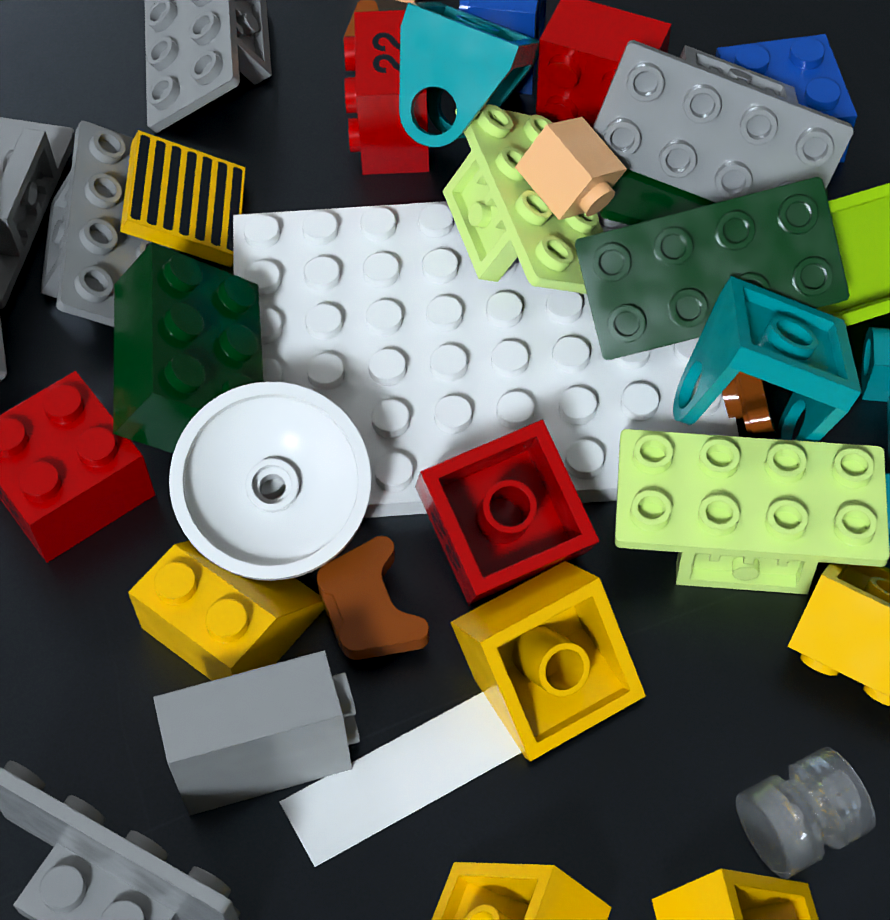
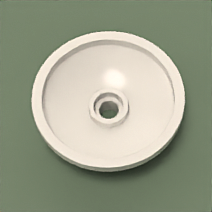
(262, 436)

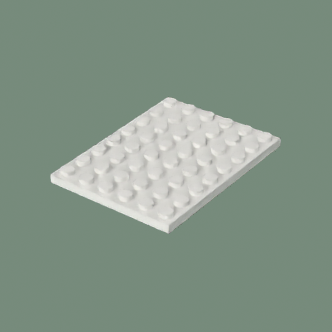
(437, 362)

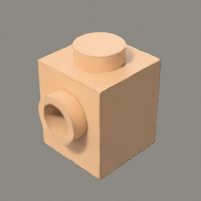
(571, 168)

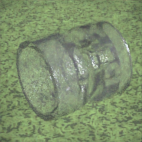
(799, 815)

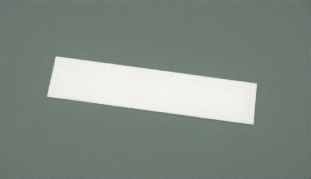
(399, 778)

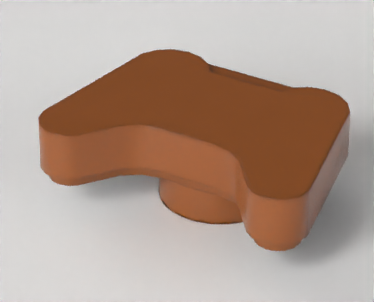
(748, 399)
(361, 607)

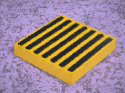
(182, 198)

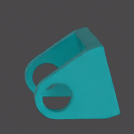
(457, 54)
(779, 344)

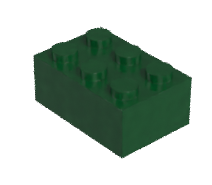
(179, 343)

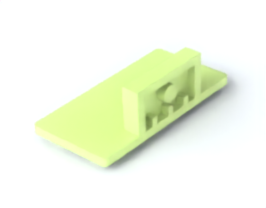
(503, 214)
(751, 507)

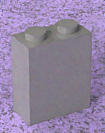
(257, 731)

